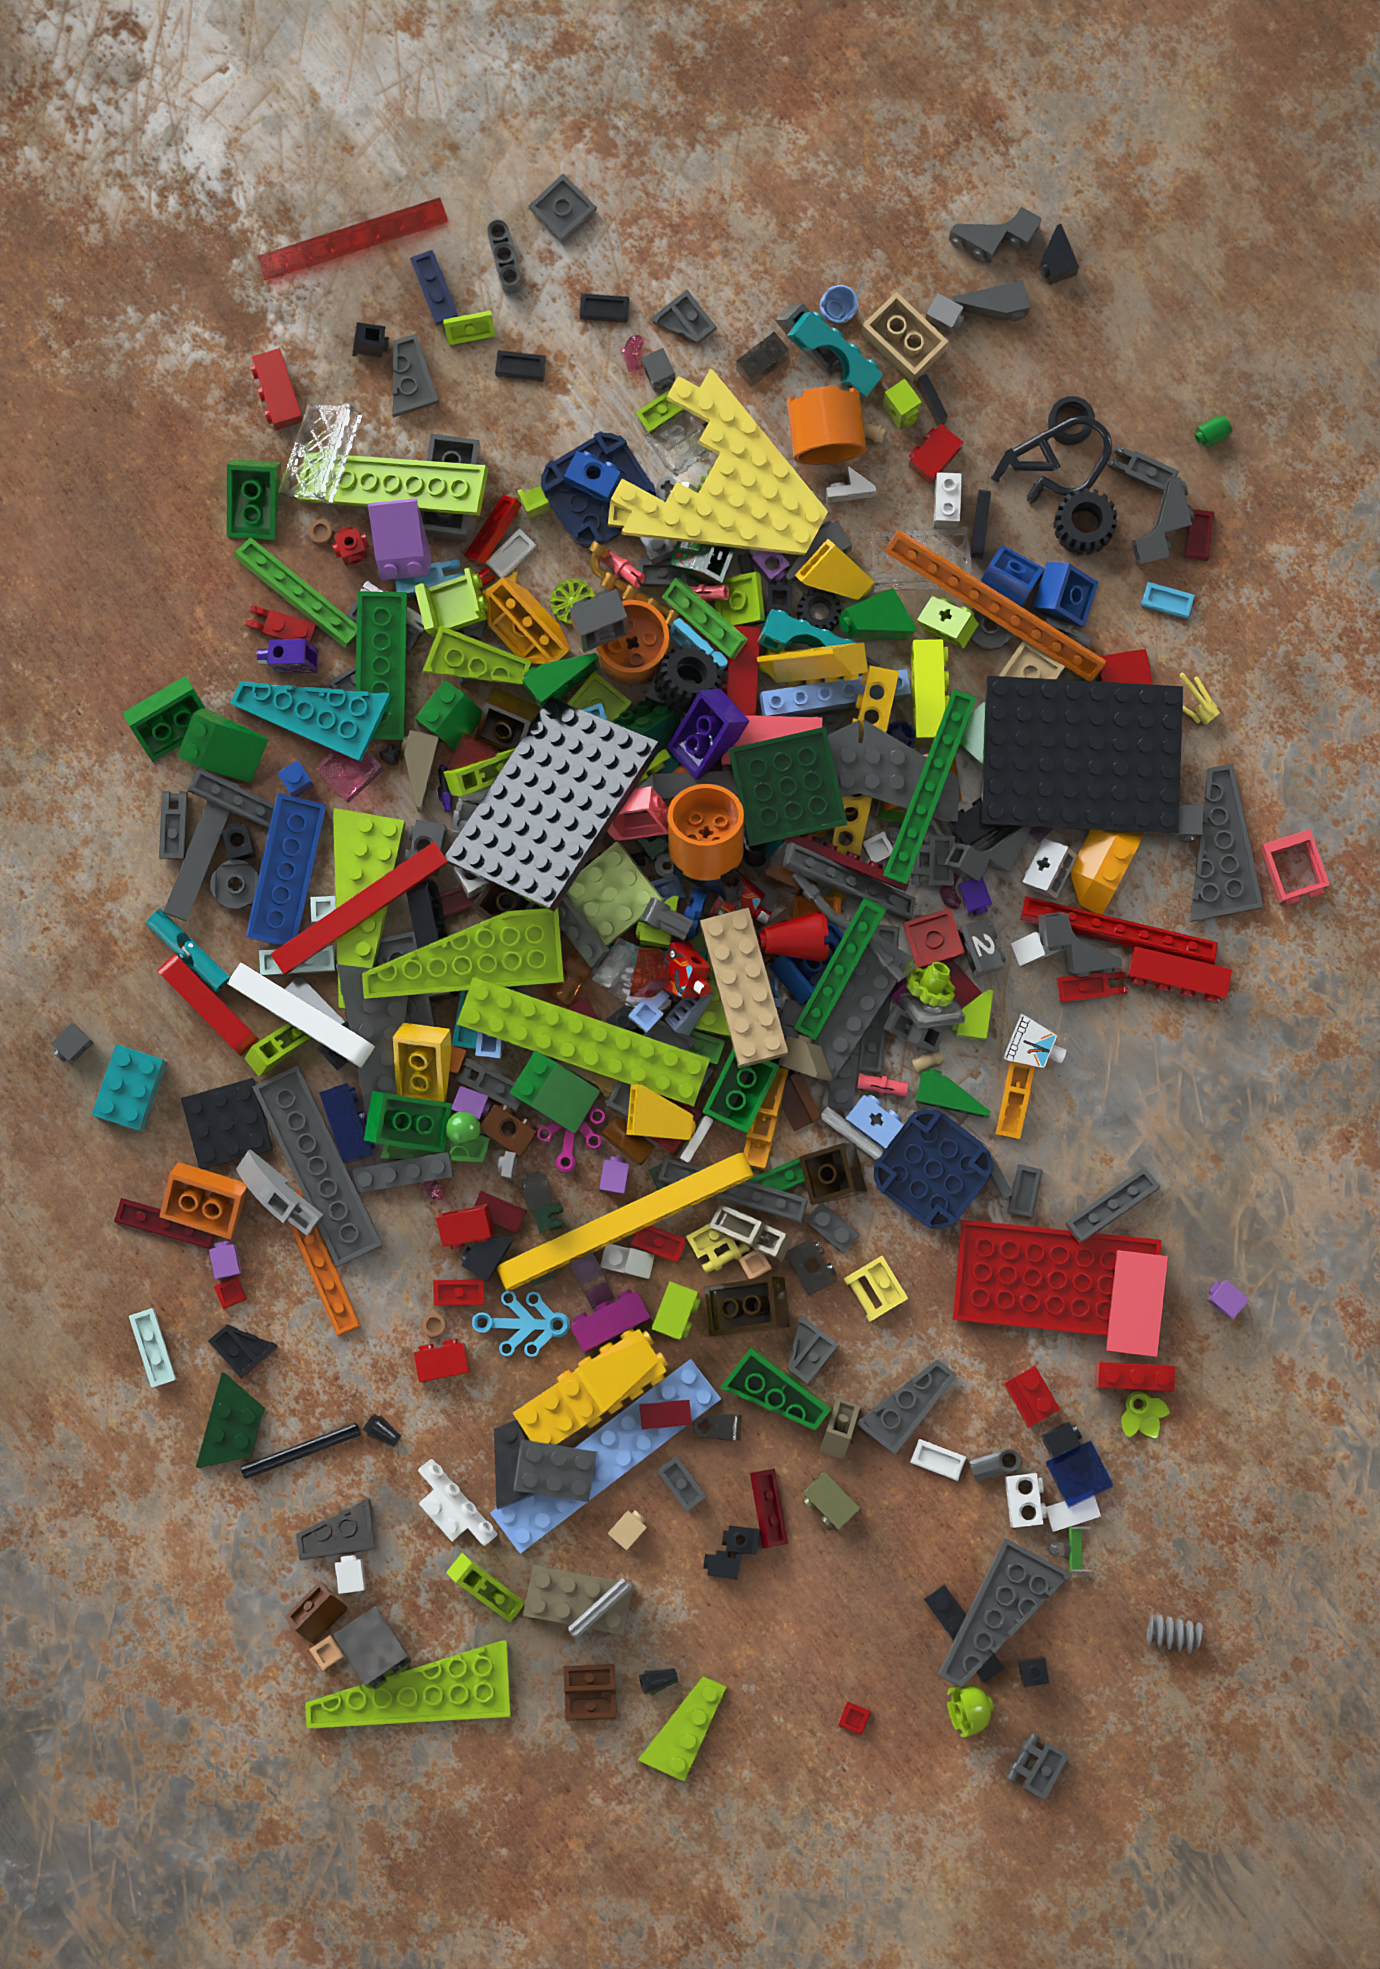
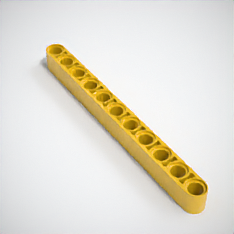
(625, 1221)

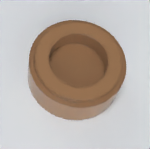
(321, 532)
(433, 1325)

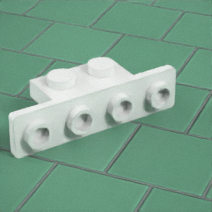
(451, 1508)

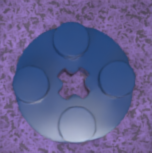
(694, 911)

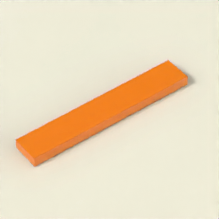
(326, 1279)

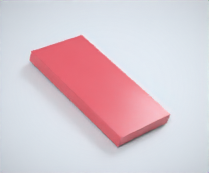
(770, 727)
(1136, 1303)

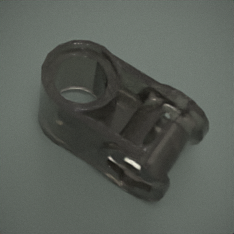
(722, 1427)

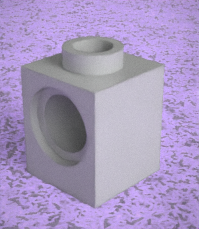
(945, 314)

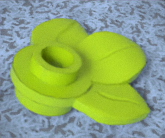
(1145, 1418)

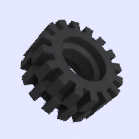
(822, 596)

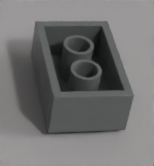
(599, 620)

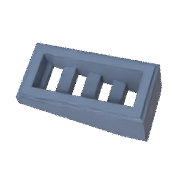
(685, 1015)

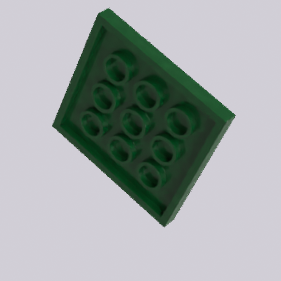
(787, 786)

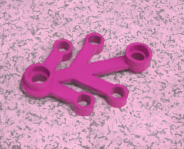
(569, 1138)

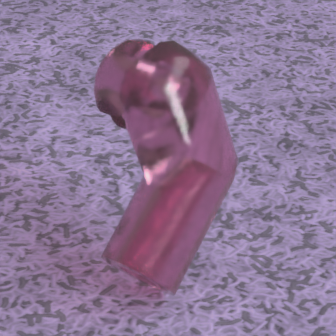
(630, 352)
(949, 894)
(434, 1190)

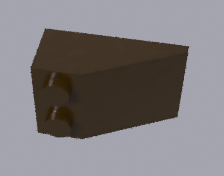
(747, 1306)

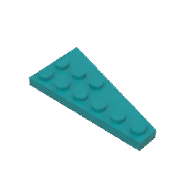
(324, 715)

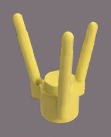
(1207, 709)

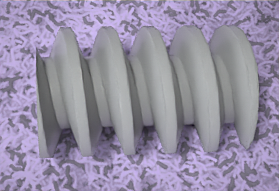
(1174, 1633)

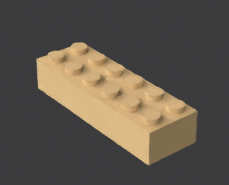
(743, 988)

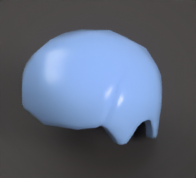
(838, 304)

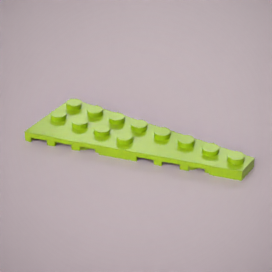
(363, 853)

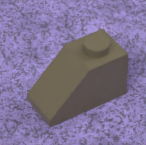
(805, 1058)
(839, 1428)

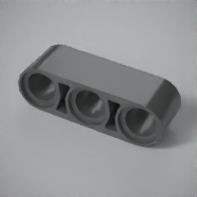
(504, 245)

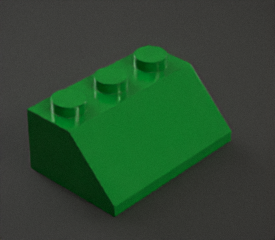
(164, 718)
(740, 1093)

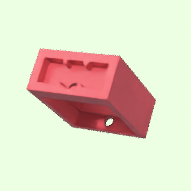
(642, 824)
(1313, 855)

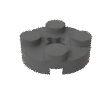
(989, 639)
(226, 874)

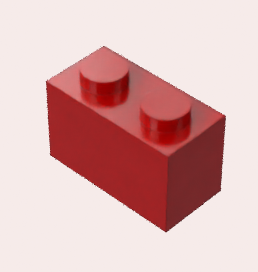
(935, 453)
(465, 1226)
(441, 1361)

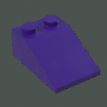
(707, 731)

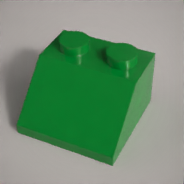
(449, 715)

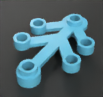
(525, 1324)

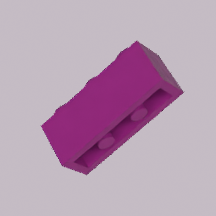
(609, 1320)

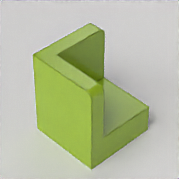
(534, 502)

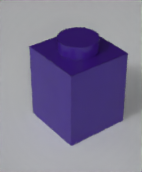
(975, 897)

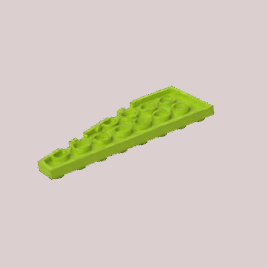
(503, 950)

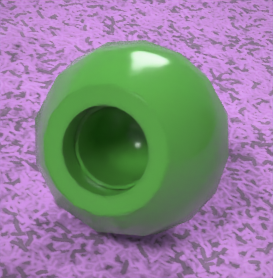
(463, 1128)

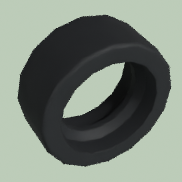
(1078, 403)

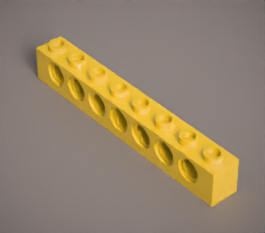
(887, 680)

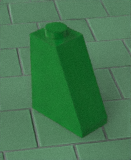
(878, 618)

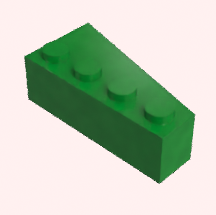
(768, 1385)

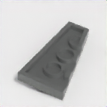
(419, 1007)

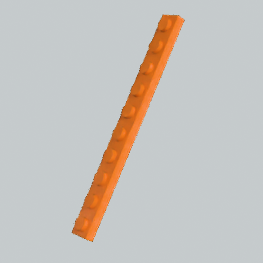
(995, 606)

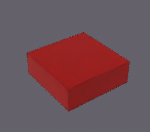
(230, 1292)
(854, 1718)

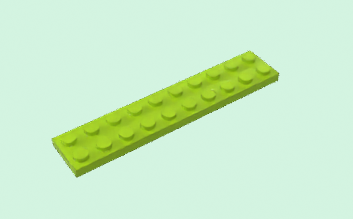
(583, 1041)

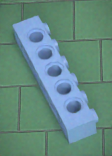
(824, 696)

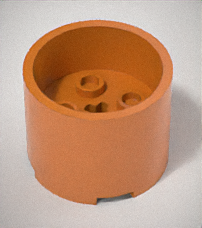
(826, 426)
(652, 637)
(706, 831)

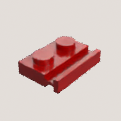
(1031, 1396)

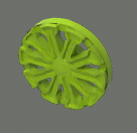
(569, 598)

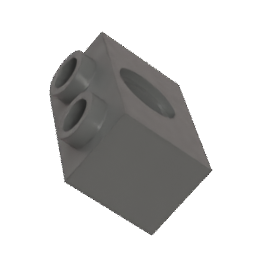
(426, 832)

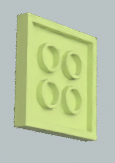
(612, 893)

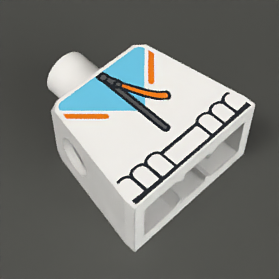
(1033, 1044)

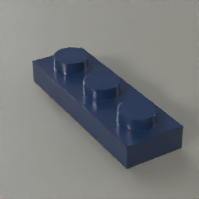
(433, 286)

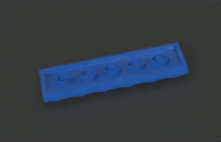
(285, 870)

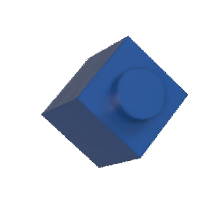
(295, 779)

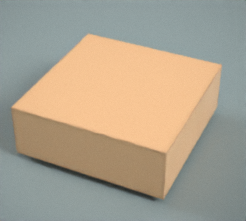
(754, 1264)
(327, 1652)

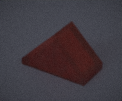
(469, 751)
(649, 973)

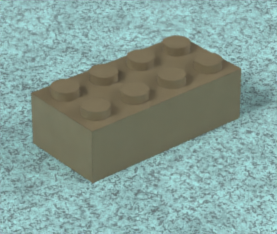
(568, 1594)

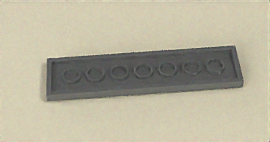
(317, 1165)

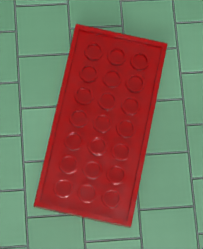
(1038, 1276)

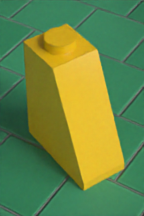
(835, 573)
(656, 1116)

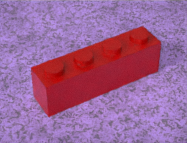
(743, 673)
(1178, 974)

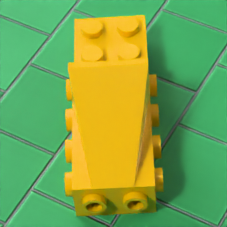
(593, 1389)

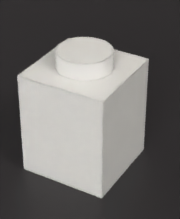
(350, 1574)

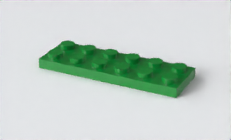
(383, 655)

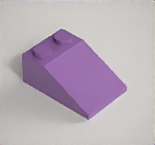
(399, 539)

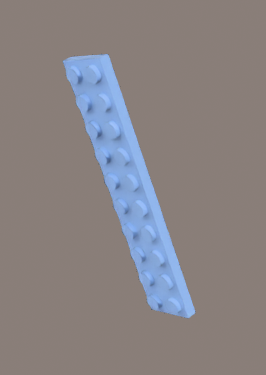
(618, 1447)

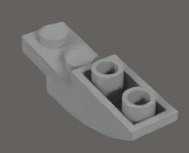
(275, 1195)

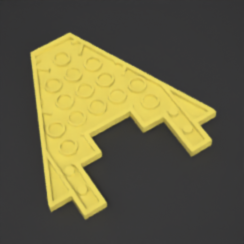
(749, 496)

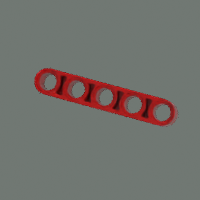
(207, 1004)

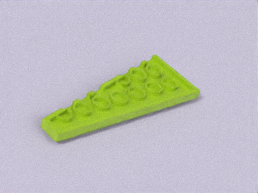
(447, 1689)

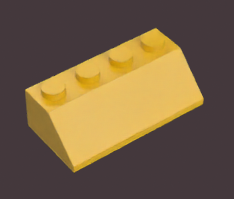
(816, 663)

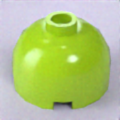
(969, 1709)

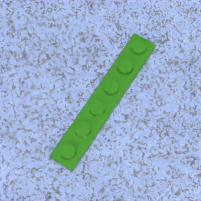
(297, 592)

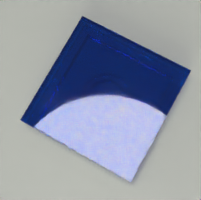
(1079, 1474)

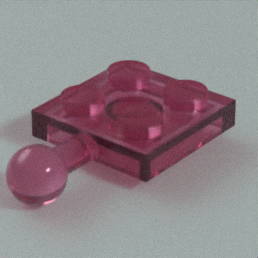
(346, 774)

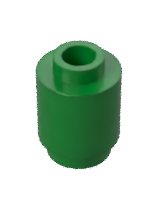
(1213, 431)

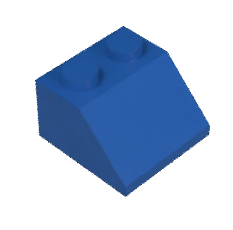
(1012, 575)
(1065, 593)

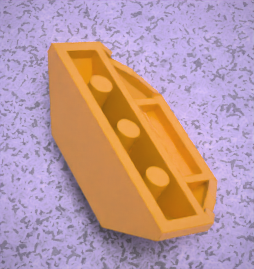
(524, 623)
(1102, 866)

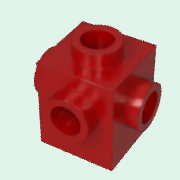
(354, 553)

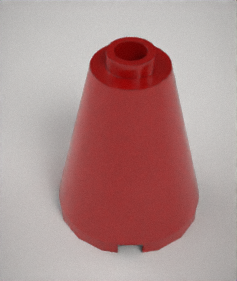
(797, 938)

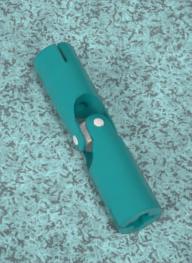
(190, 953)

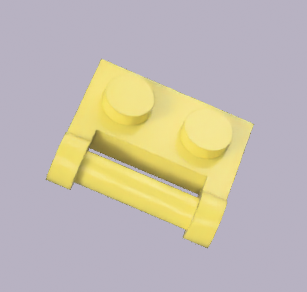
(883, 1284)

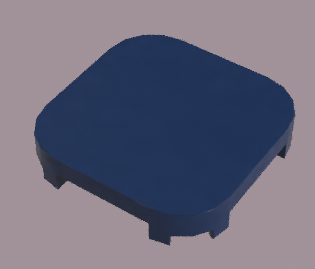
(580, 513)
(933, 1168)

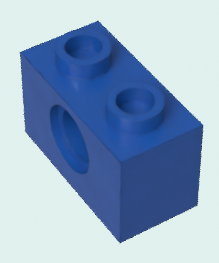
(600, 488)

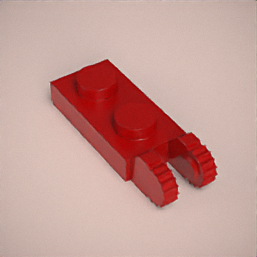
(281, 625)
(1089, 987)

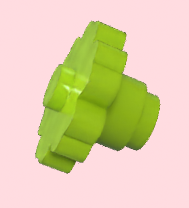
(931, 984)

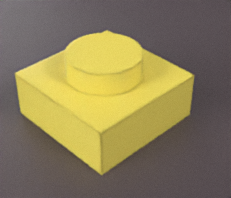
(617, 516)

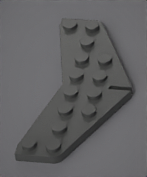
(885, 769)

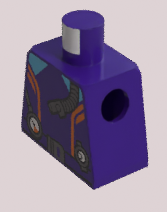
(290, 656)

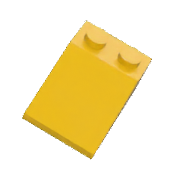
(422, 1061)

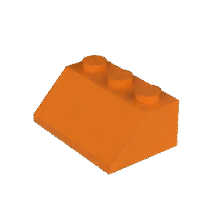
(203, 1200)

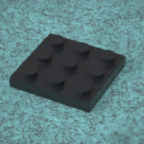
(226, 1124)

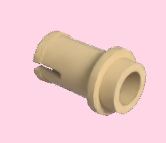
(874, 432)
(927, 1060)

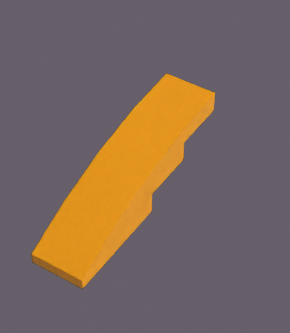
(1014, 1099)
(764, 1126)

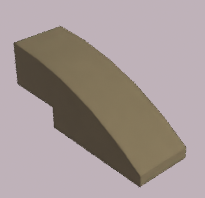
(751, 1232)

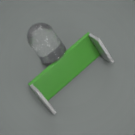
(896, 820)
(1071, 1548)

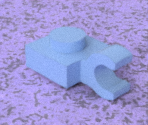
(647, 1012)

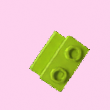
(452, 603)

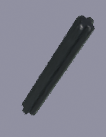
(300, 1450)

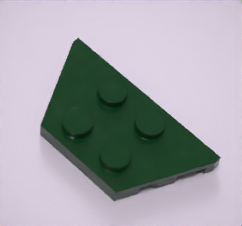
(231, 1425)

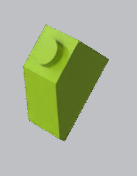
(976, 1018)

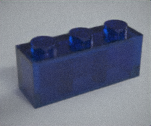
(347, 1123)

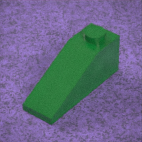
(945, 1094)

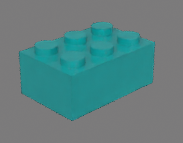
(129, 1088)

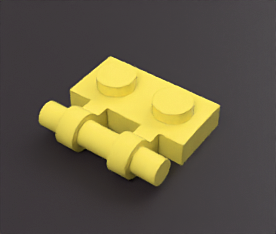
(706, 1240)

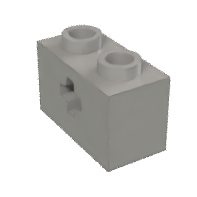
(1049, 868)

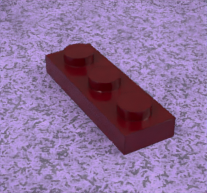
(768, 1508)

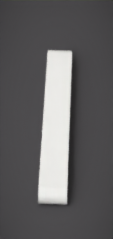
(301, 1015)

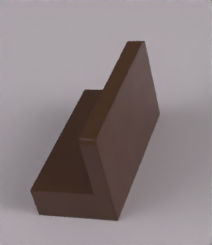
(798, 1103)
(633, 1146)
(316, 1613)

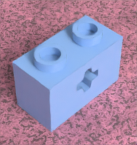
(860, 1119)

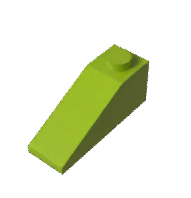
(477, 775)
(275, 1048)
(485, 1587)

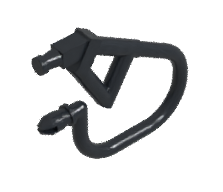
(1052, 463)

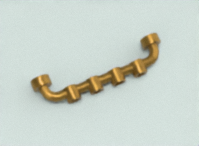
(629, 592)

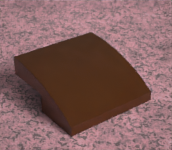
(590, 1692)

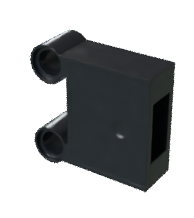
(754, 856)

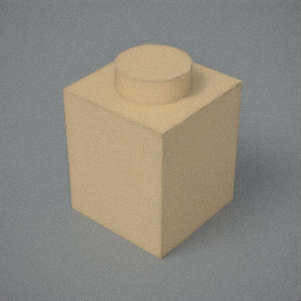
(628, 1529)

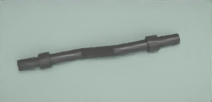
(811, 892)

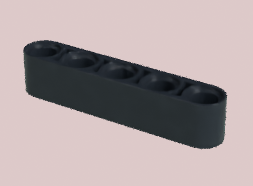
(428, 922)

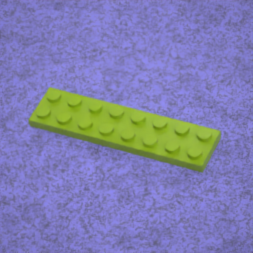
(436, 485)

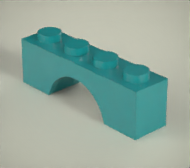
(857, 371)
(782, 630)

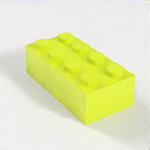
(928, 688)

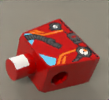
(750, 899)
(687, 971)

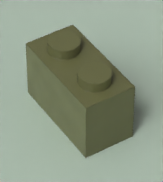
(831, 1501)

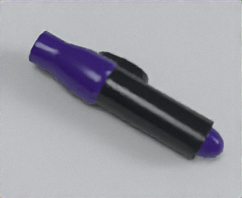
(443, 789)

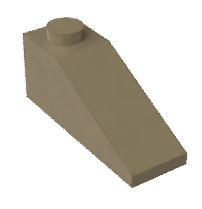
(420, 758)

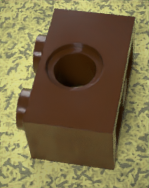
(516, 1143)

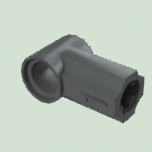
(660, 916)
(991, 1465)

